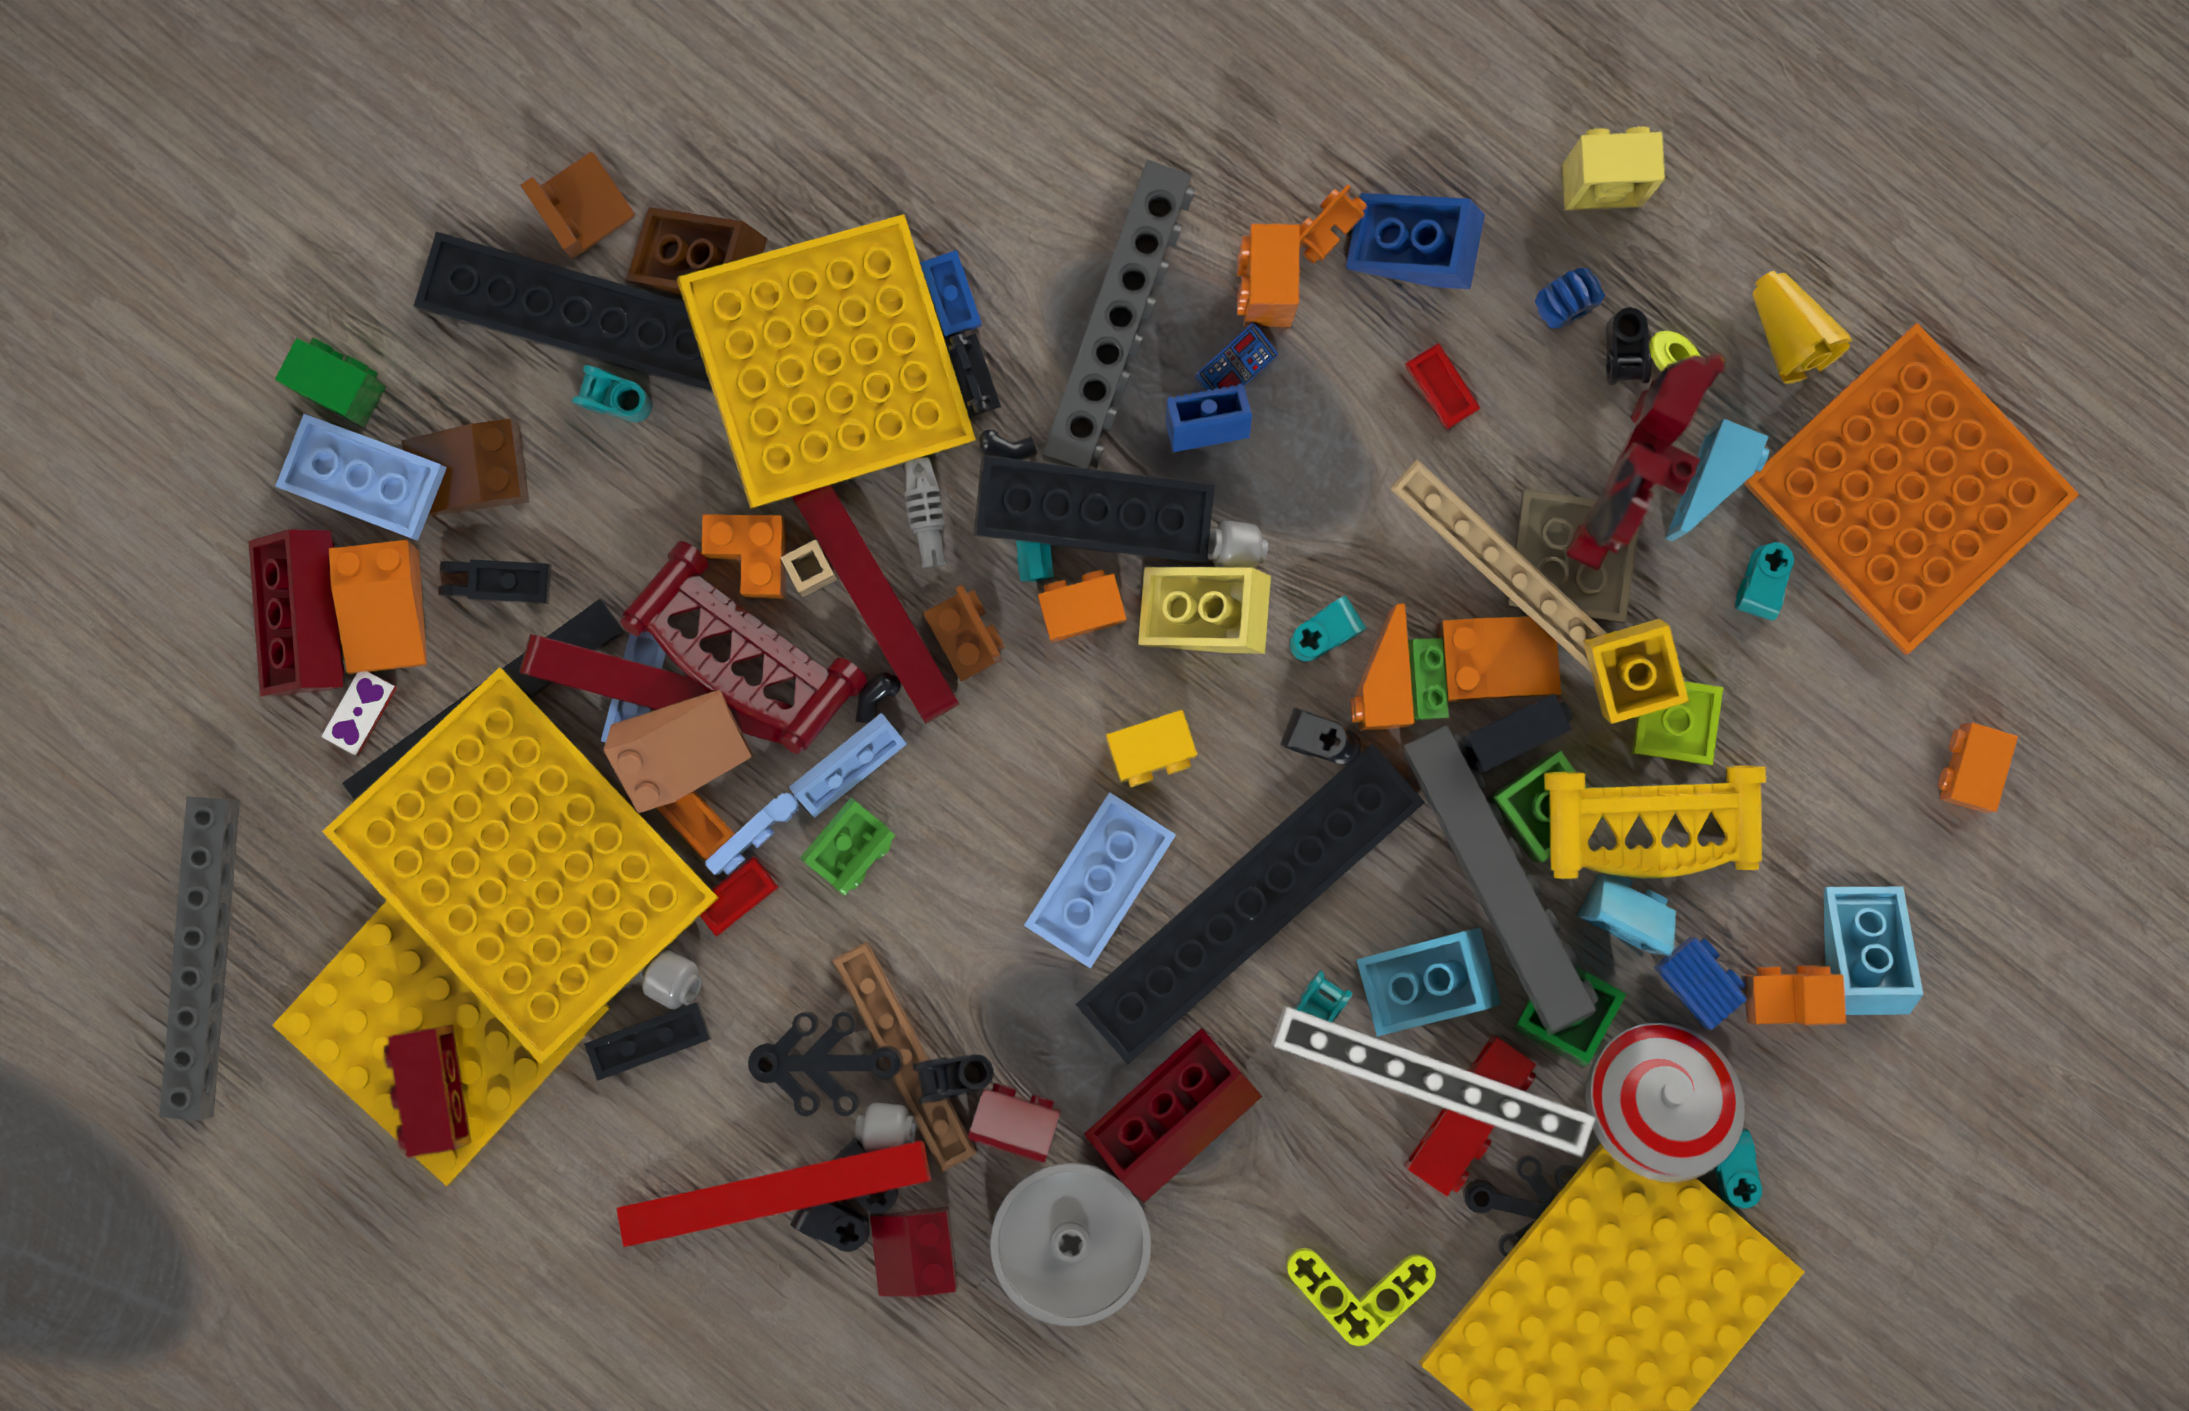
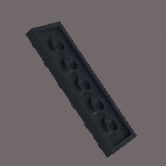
(1093, 510)

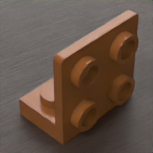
(580, 204)
(963, 635)

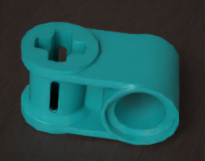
(605, 394)
(1764, 587)
(1330, 626)
(1316, 1004)
(1740, 1166)

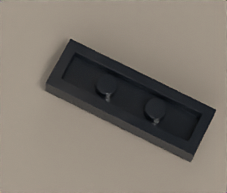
(647, 1041)

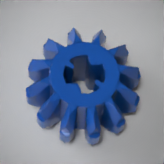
(1569, 298)

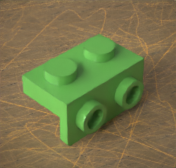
(1428, 679)
(848, 847)

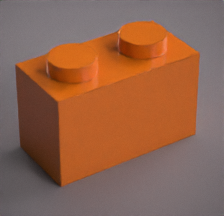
(1081, 606)
(1977, 767)

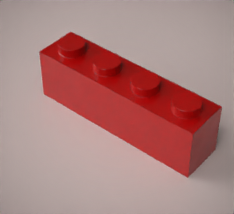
(1458, 1138)

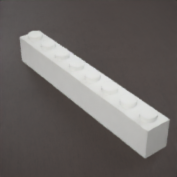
(1433, 1081)

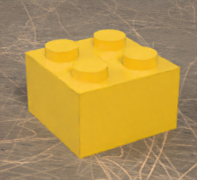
(1636, 671)
(1152, 747)

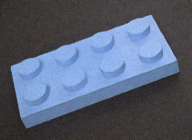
(361, 477)
(1100, 880)

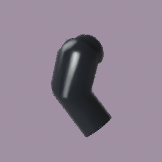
(996, 446)
(874, 691)

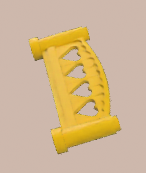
(1579, 809)

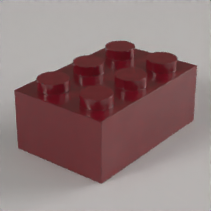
(427, 1091)

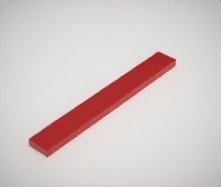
(773, 1194)

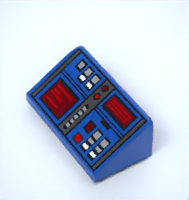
(1238, 360)

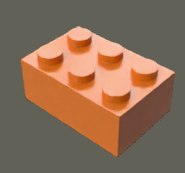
(1269, 275)

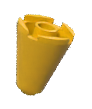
(1797, 328)

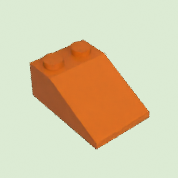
(379, 605)
(1498, 659)
(1385, 688)

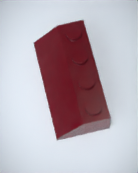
(295, 613)
(1172, 1115)

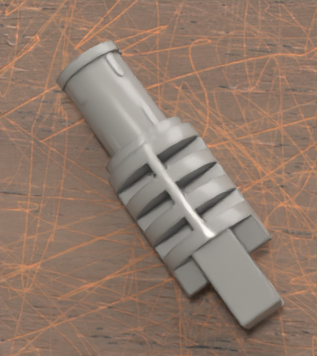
(925, 510)

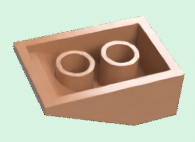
(675, 749)

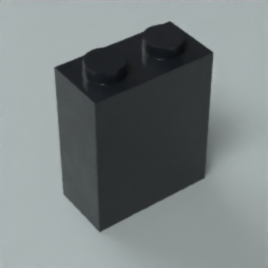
(1517, 733)

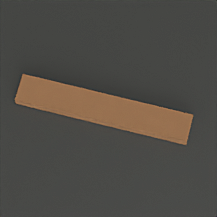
(891, 1027)

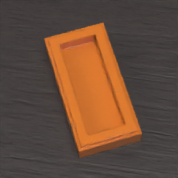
(697, 824)

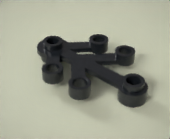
(817, 1063)
(1514, 1204)

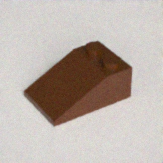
(687, 243)
(481, 464)

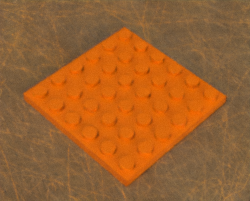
(1911, 489)

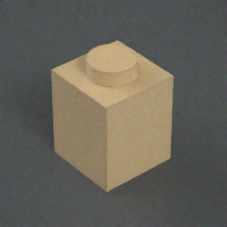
(809, 568)

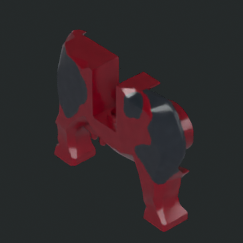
(1647, 458)

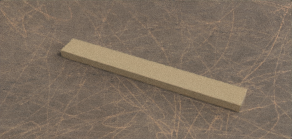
(1496, 559)

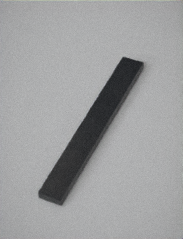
(588, 629)

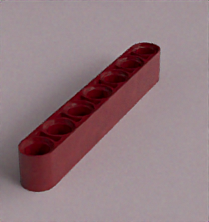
(876, 602)
(623, 680)

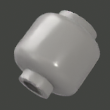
(1237, 545)
(671, 980)
(885, 1126)

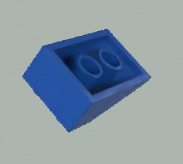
(1417, 239)

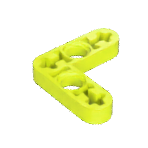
(1366, 1306)

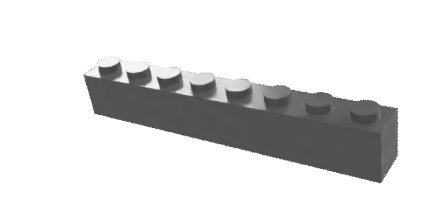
(1499, 881)

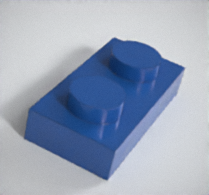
(951, 294)

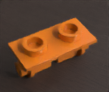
(1337, 212)

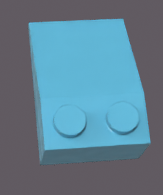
(1727, 460)
(1630, 915)
(1873, 948)
(1429, 982)

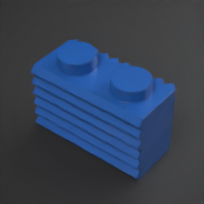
(1208, 418)
(1701, 981)

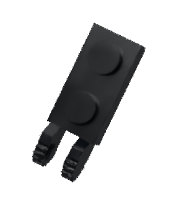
(500, 581)

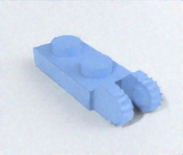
(755, 832)

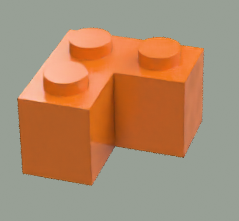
(759, 545)
(1802, 997)

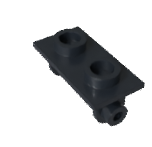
(972, 375)

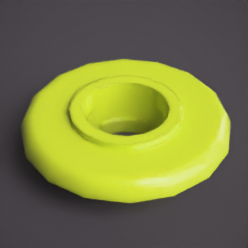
(1670, 347)

